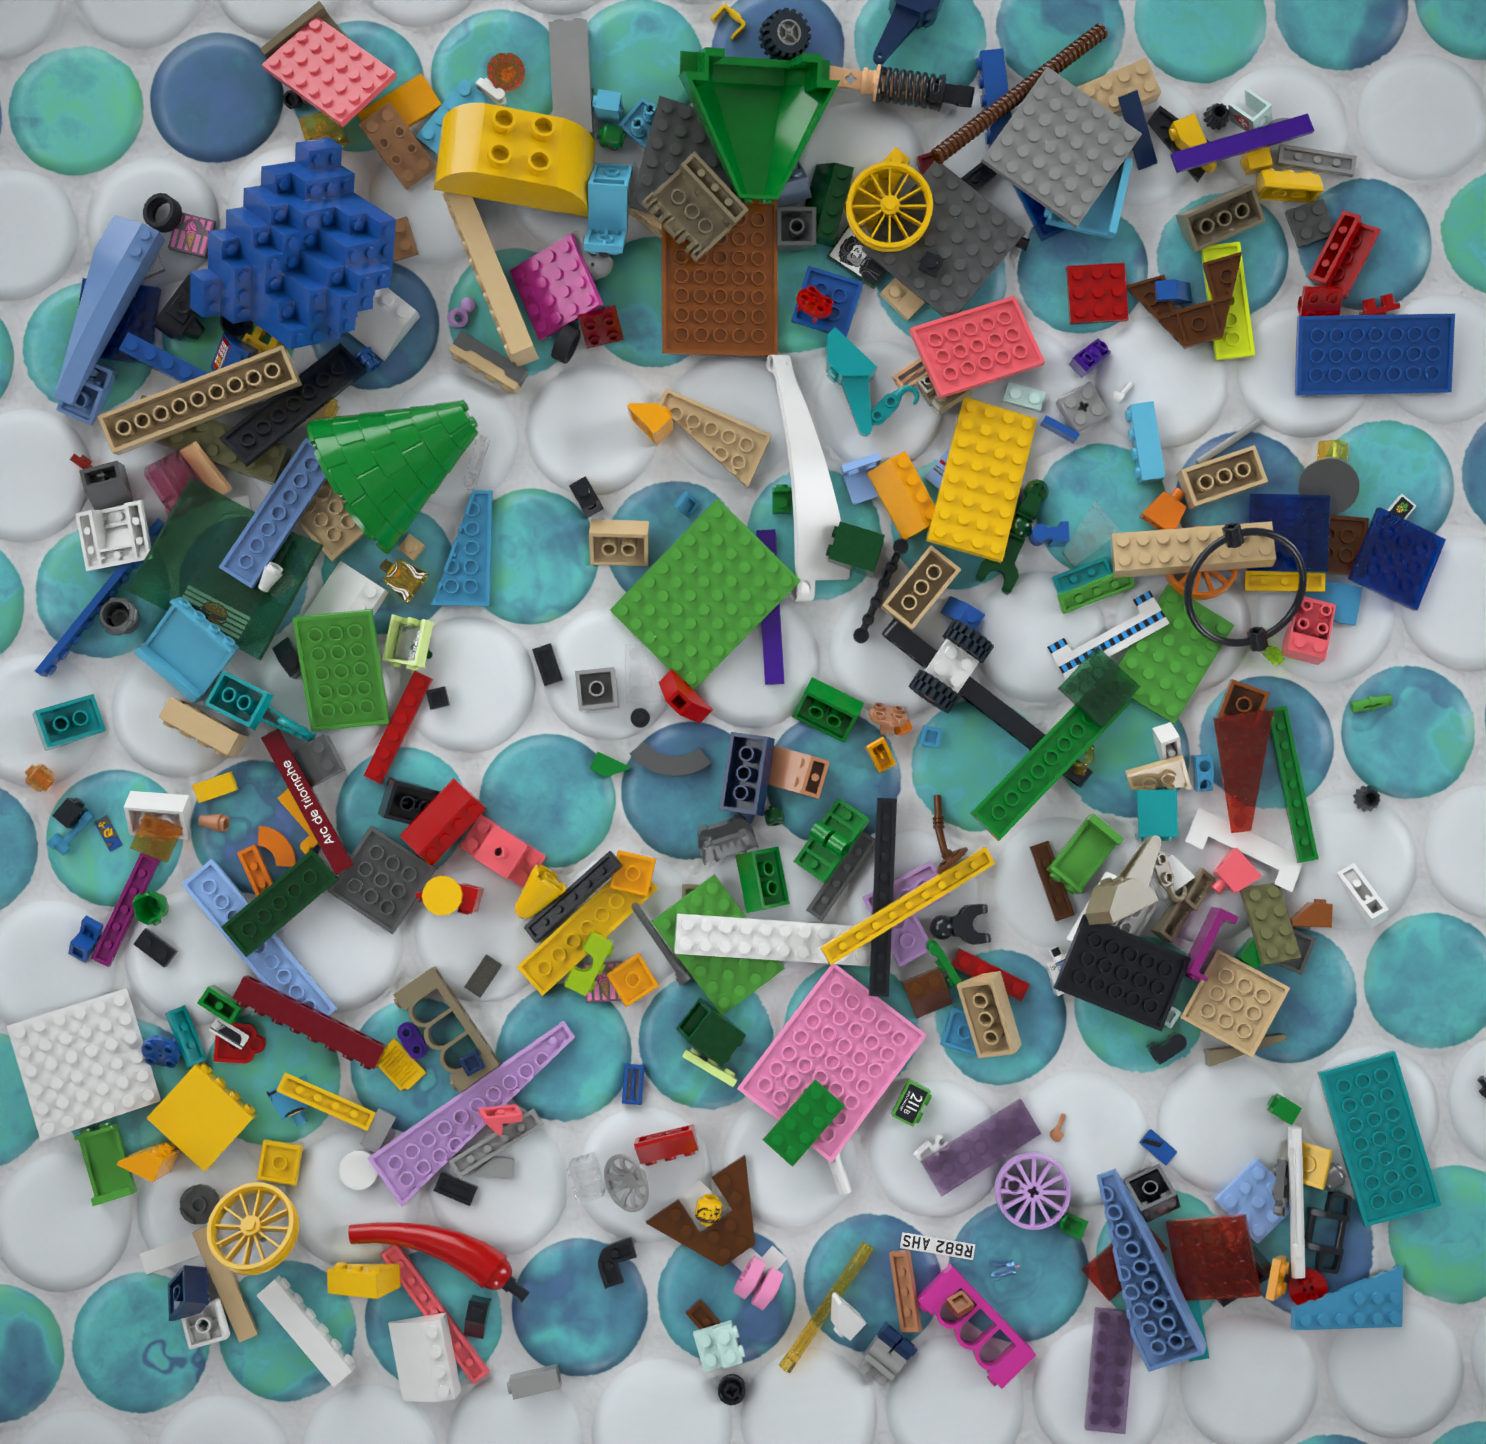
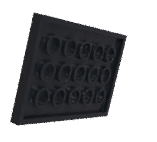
(1122, 973)

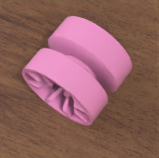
(764, 1286)

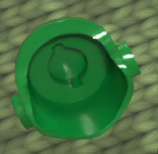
(150, 907)

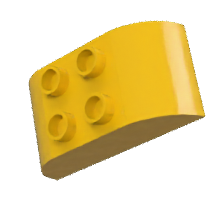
(515, 158)

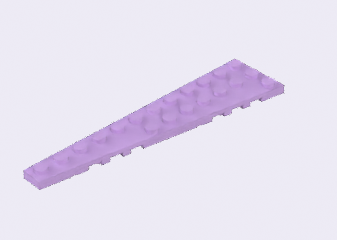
(429, 1144)

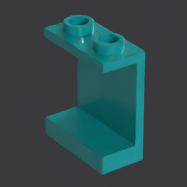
(1157, 813)

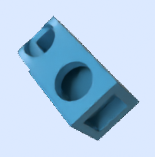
(1203, 772)

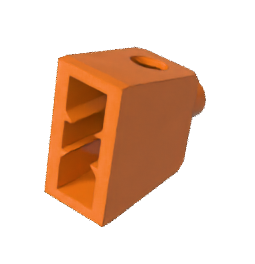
(1165, 510)

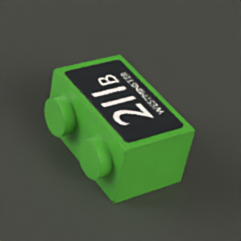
(911, 1102)

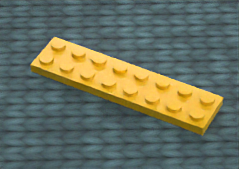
(564, 946)

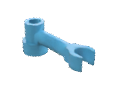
(61, 844)

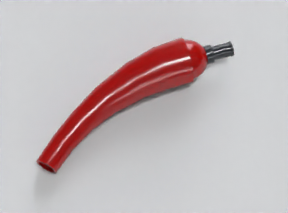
(464, 1253)

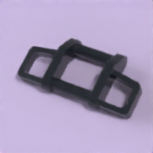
(1327, 1213)

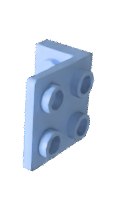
(856, 479)

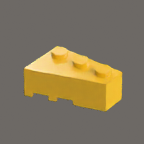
(363, 1279)

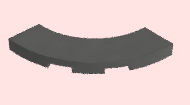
(670, 765)

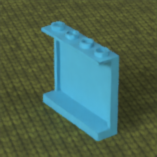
(1105, 213)
(187, 650)

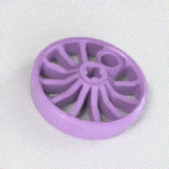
(1024, 1195)

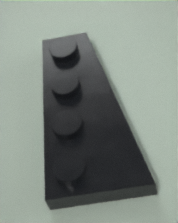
(1160, 124)

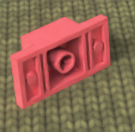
(501, 851)

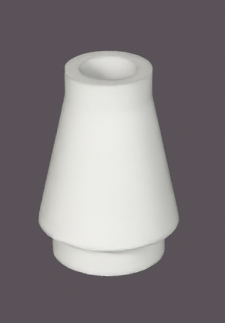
(271, 574)

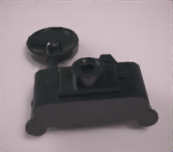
(178, 318)

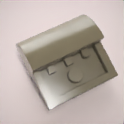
(943, 404)

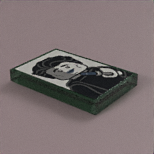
(849, 256)

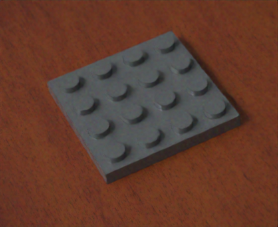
(382, 880)

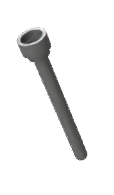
(682, 975)

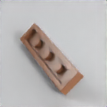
(905, 1291)

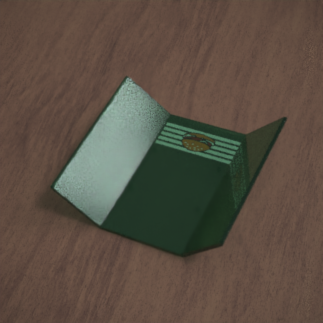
(187, 564)

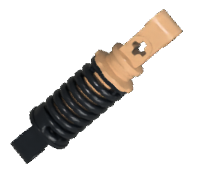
(904, 86)

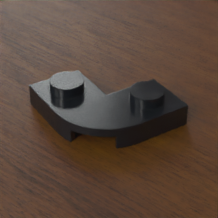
(611, 1257)

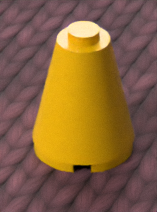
(538, 892)

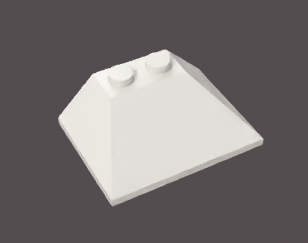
(113, 535)

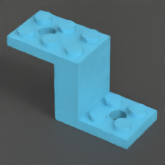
(608, 208)

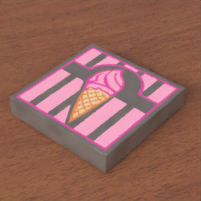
(192, 235)
(603, 989)

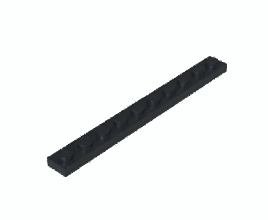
(883, 893)

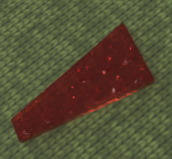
(1242, 753)

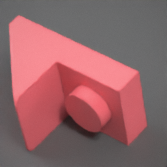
(499, 1115)

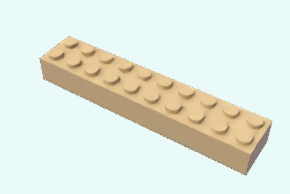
(491, 278)
(199, 400)

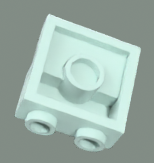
(719, 1346)

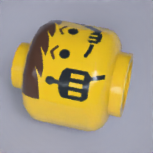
(708, 1209)

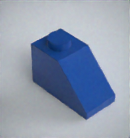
(962, 612)

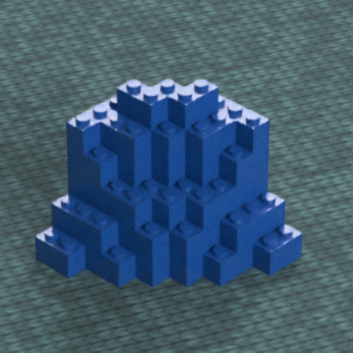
(298, 252)

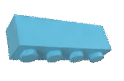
(1145, 442)

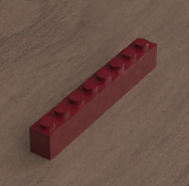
(309, 1021)

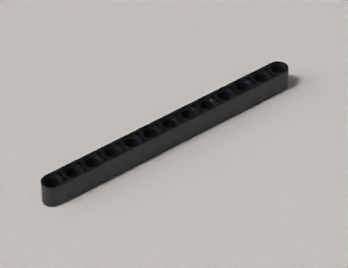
(976, 695)

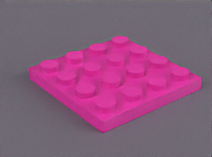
(556, 287)

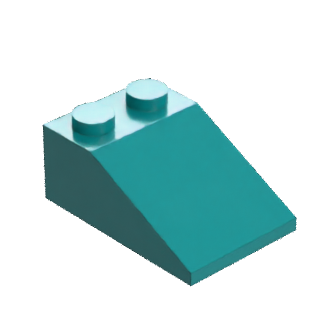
(68, 722)

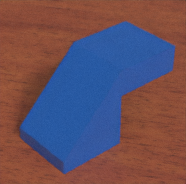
(1173, 290)
(86, 939)

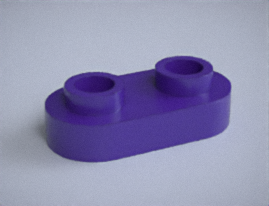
(414, 1039)

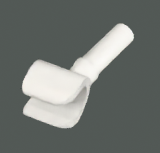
(1117, 396)

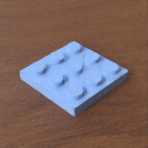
(1252, 1195)

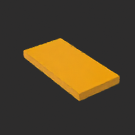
(411, 101)

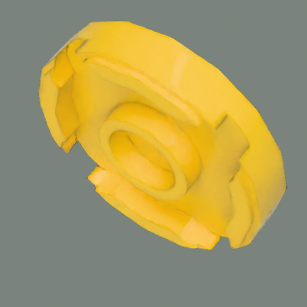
(442, 895)

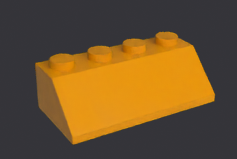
(903, 495)

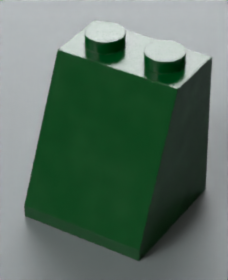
(855, 548)
(711, 1032)

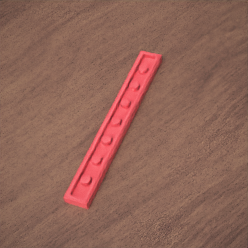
(430, 1304)

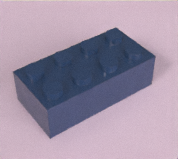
(747, 774)

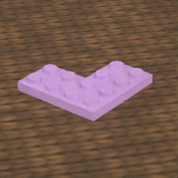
(908, 936)

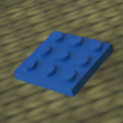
(841, 290)

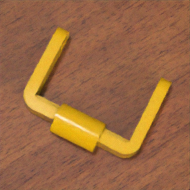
(734, 15)

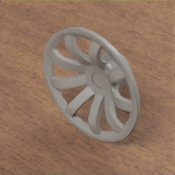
(632, 1181)

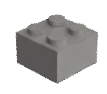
(597, 689)

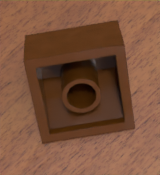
(927, 992)

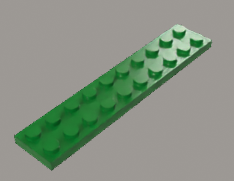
(1038, 771)

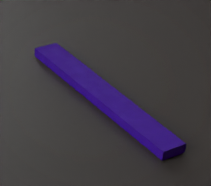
(1242, 143)
(772, 627)

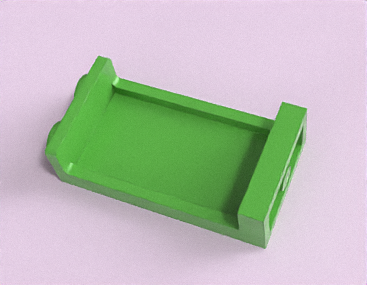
(1084, 854)
(101, 1153)

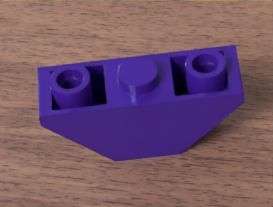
(1089, 357)

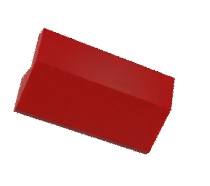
(1344, 253)

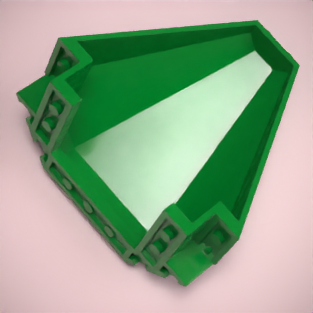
(757, 113)

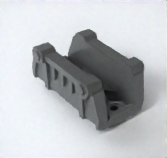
(725, 838)

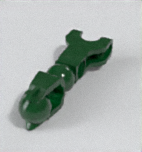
(1035, 493)

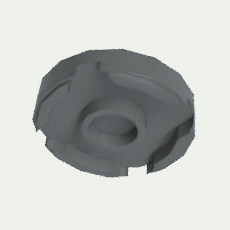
(198, 1203)

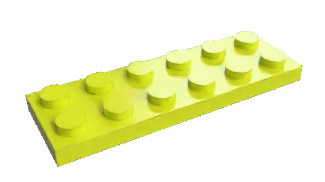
(1238, 334)

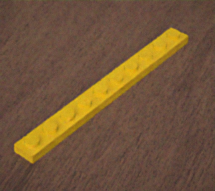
(907, 905)

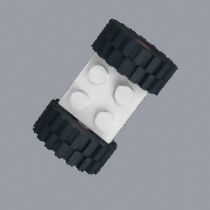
(951, 666)

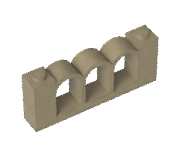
(421, 987)

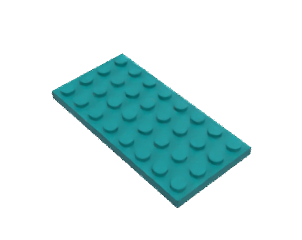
(1379, 1138)

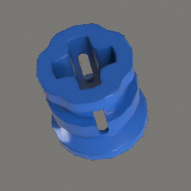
(368, 359)

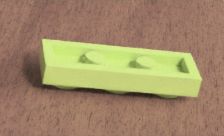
(710, 1066)

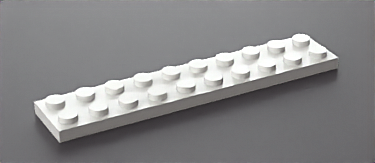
(761, 939)

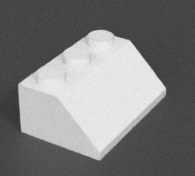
(168, 807)

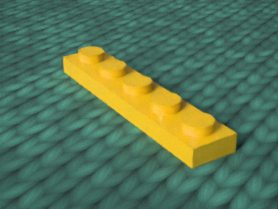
(325, 1101)

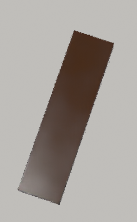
(1055, 891)

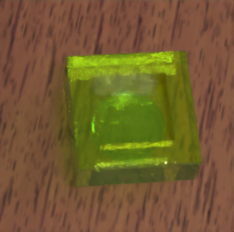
(1273, 655)

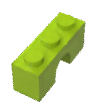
(582, 979)

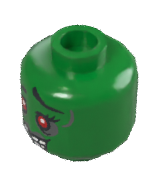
(611, 136)

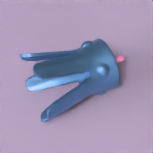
(1009, 1268)

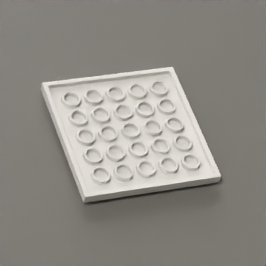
(83, 1064)

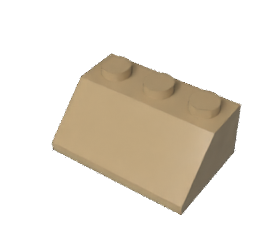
(619, 542)

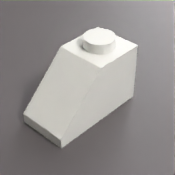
(1166, 741)
(845, 1318)

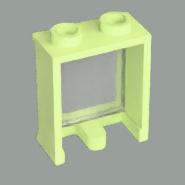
(407, 642)

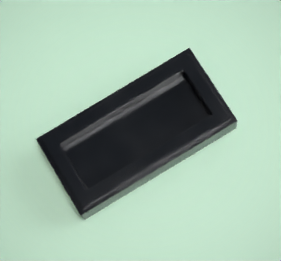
(547, 664)
(455, 1188)

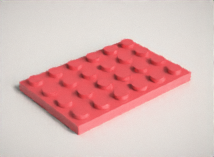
(329, 71)
(976, 347)

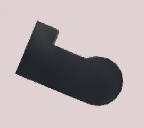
(1167, 1049)

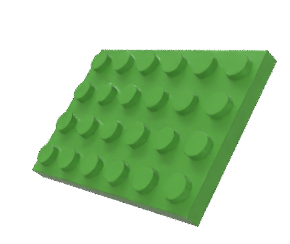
(1174, 657)
(341, 669)
(721, 978)

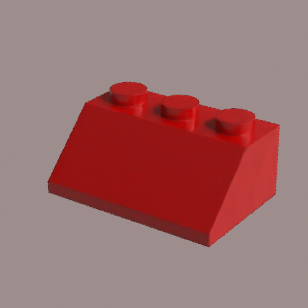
(666, 1145)

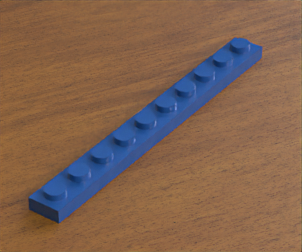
(85, 619)

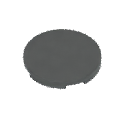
(1333, 478)

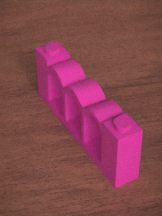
(1011, 1360)

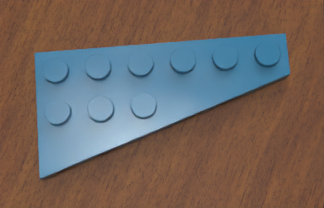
(468, 567)
(1362, 1304)

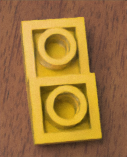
(214, 787)

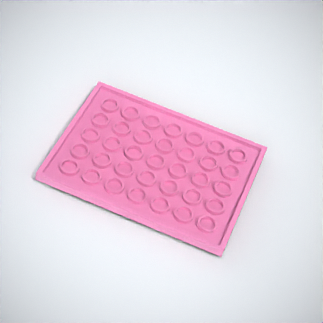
(845, 1043)

